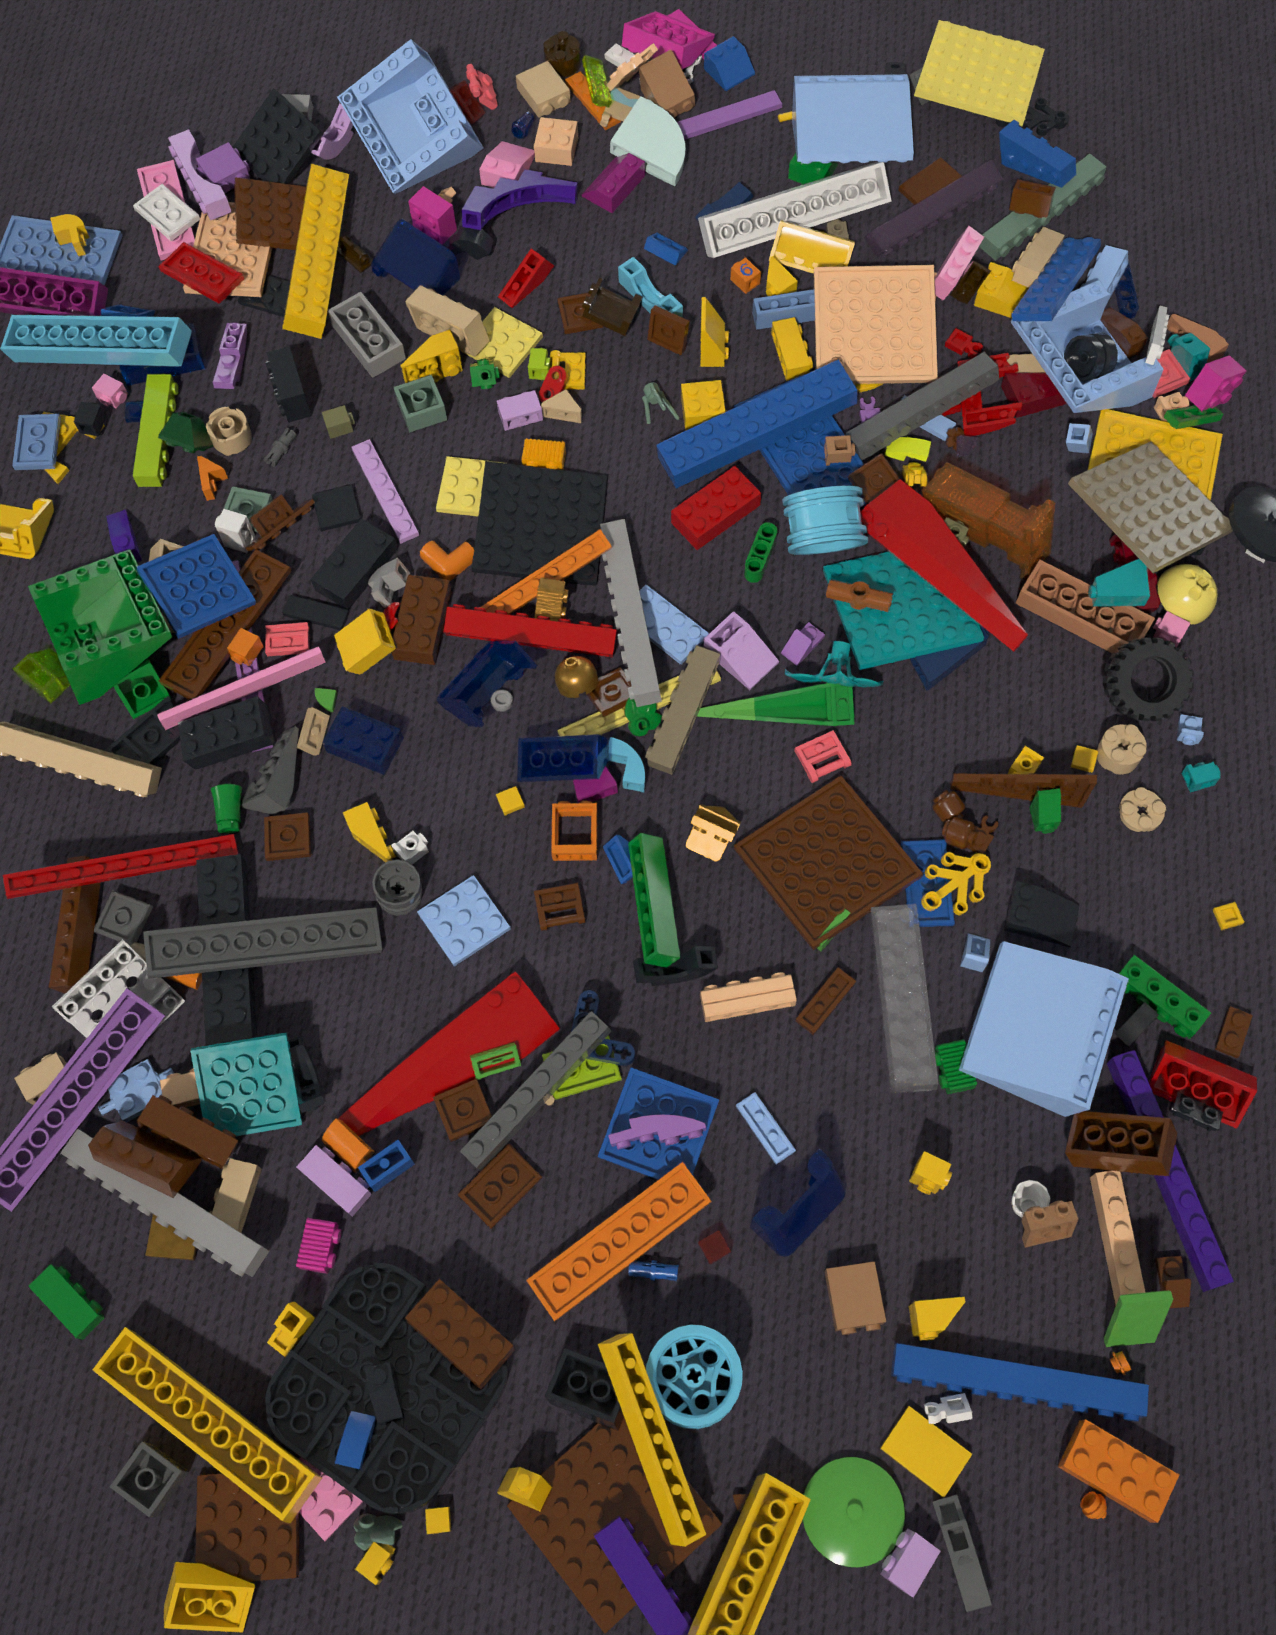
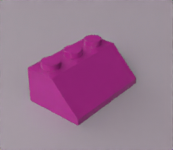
(616, 182)

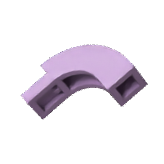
(335, 137)

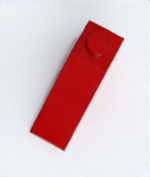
(526, 278)

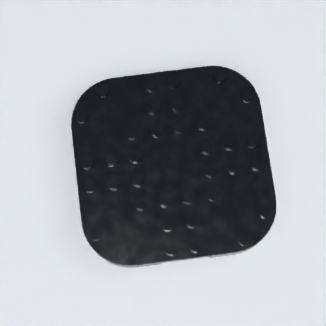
(327, 1380)

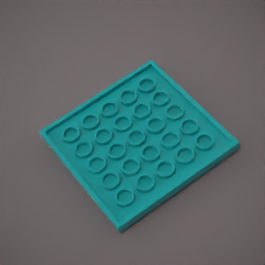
(917, 620)

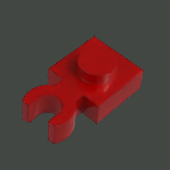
(962, 342)

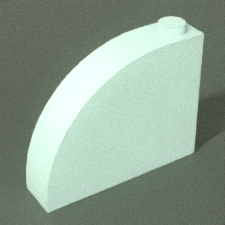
(654, 138)

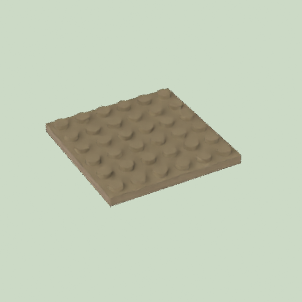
(1151, 506)

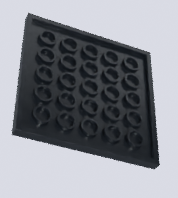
(535, 517)

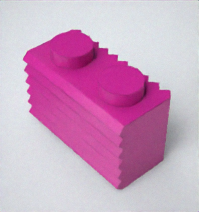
(318, 1245)

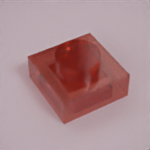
(714, 1247)

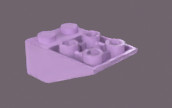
(741, 650)

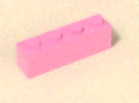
(956, 262)

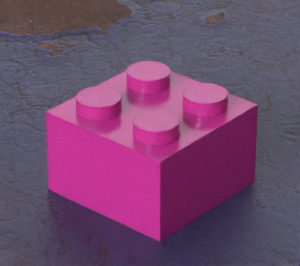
(432, 215)
(1216, 383)

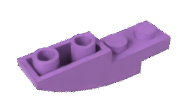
(232, 356)
(667, 1127)

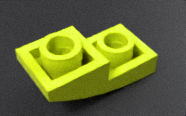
(909, 447)

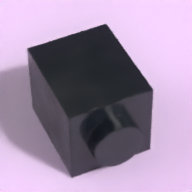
(89, 418)

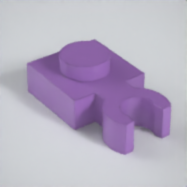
(868, 410)

